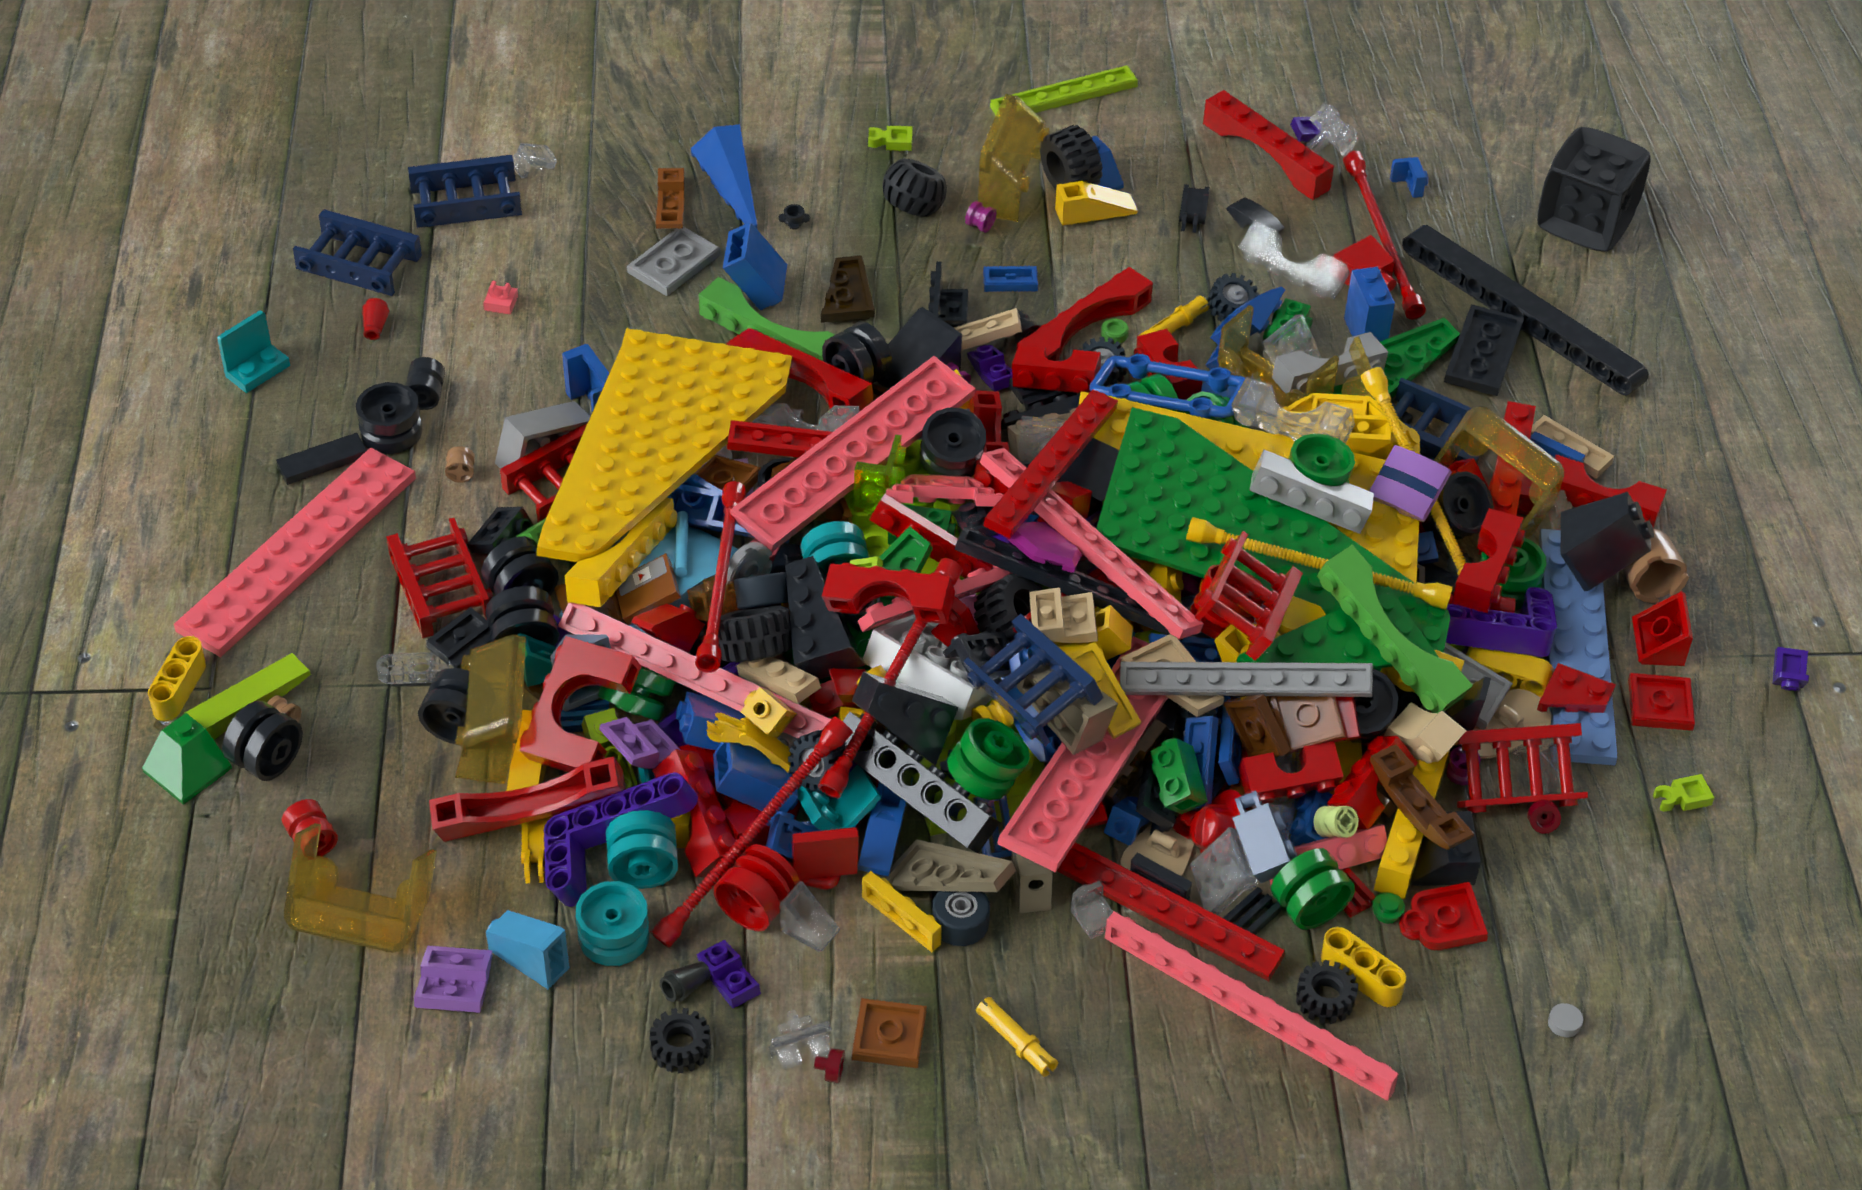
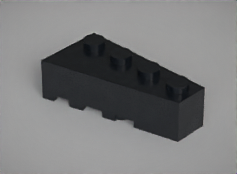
(818, 635)

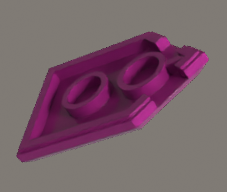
(1044, 543)

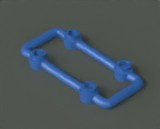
(1139, 365)

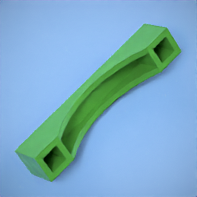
(726, 306)
(1432, 678)

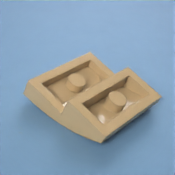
(1064, 618)

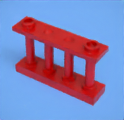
(541, 464)
(418, 594)
(1276, 601)
(1532, 739)

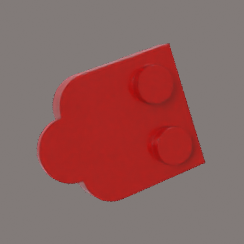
(1444, 918)

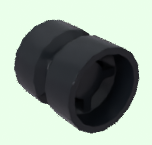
(426, 380)

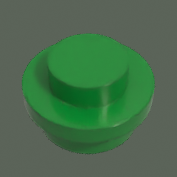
(1388, 907)

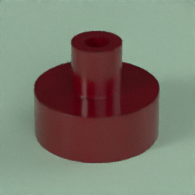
(1544, 816)
(832, 1065)

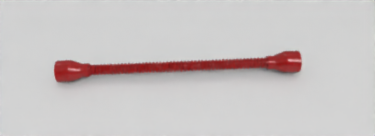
(1411, 301)
(709, 653)
(836, 777)
(671, 926)

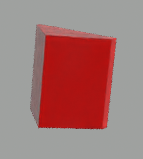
(1664, 632)

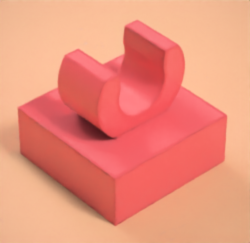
(500, 298)

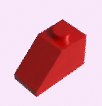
(671, 625)

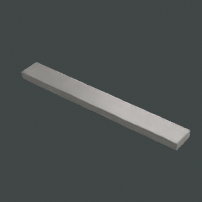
(1247, 679)

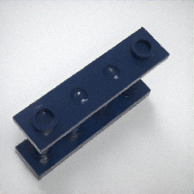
(463, 174)
(363, 234)
(1433, 406)
(1044, 653)

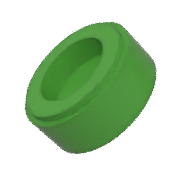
(1115, 329)

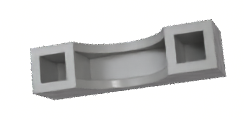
(1295, 367)
(1281, 481)

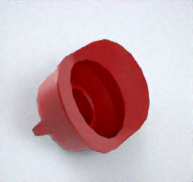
(1214, 819)

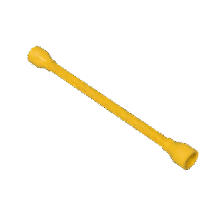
(1377, 386)
(1204, 532)

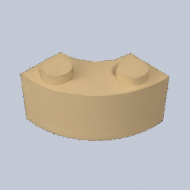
(1425, 733)

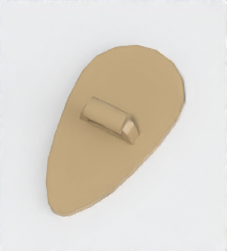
(1515, 710)
(1164, 848)

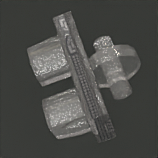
(787, 1045)

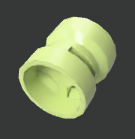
(1335, 821)

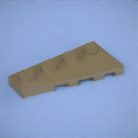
(945, 868)

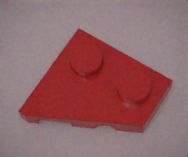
(1576, 691)

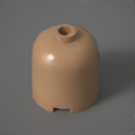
(1658, 571)

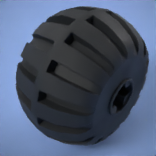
(914, 187)

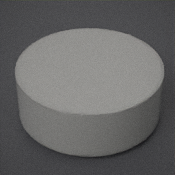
(1565, 1020)

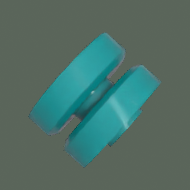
(834, 544)
(642, 849)
(612, 923)

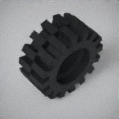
(1326, 1007)
(680, 1024)

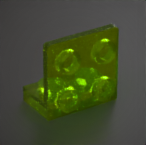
(873, 479)

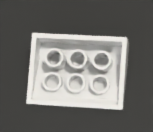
(927, 665)

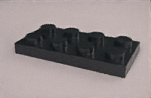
(1484, 350)

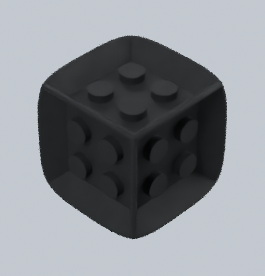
(1593, 188)

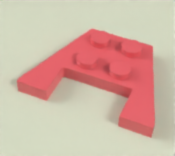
(954, 488)

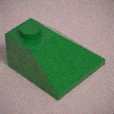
(185, 759)

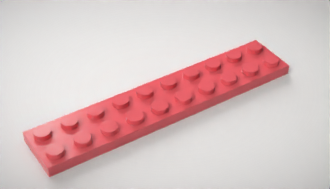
(827, 469)
(295, 552)
(1074, 787)

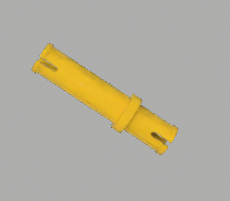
(1182, 316)
(1026, 1045)

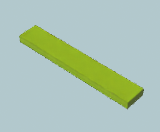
(1075, 90)

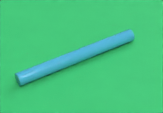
(681, 544)

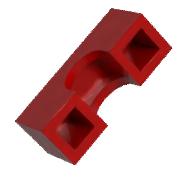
(1163, 348)
(1035, 371)
(1318, 772)
(1361, 784)

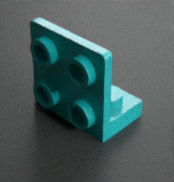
(248, 353)
(843, 812)

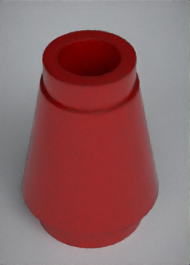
(375, 314)

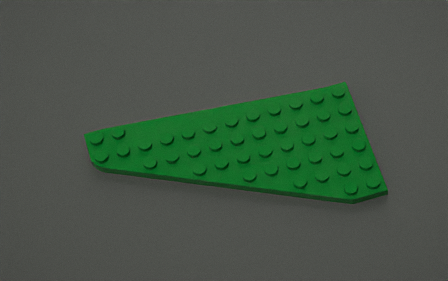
(1176, 474)

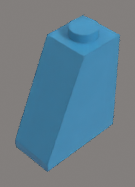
(530, 946)

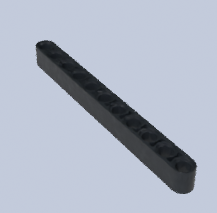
(1540, 318)

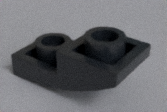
(1247, 211)

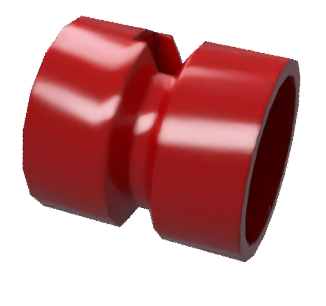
(304, 814)

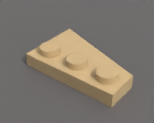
(1171, 650)

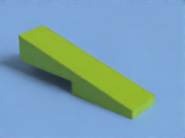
(273, 680)

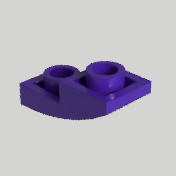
(991, 366)
(729, 974)

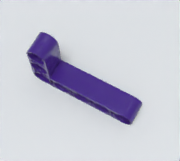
(1503, 631)
(585, 826)

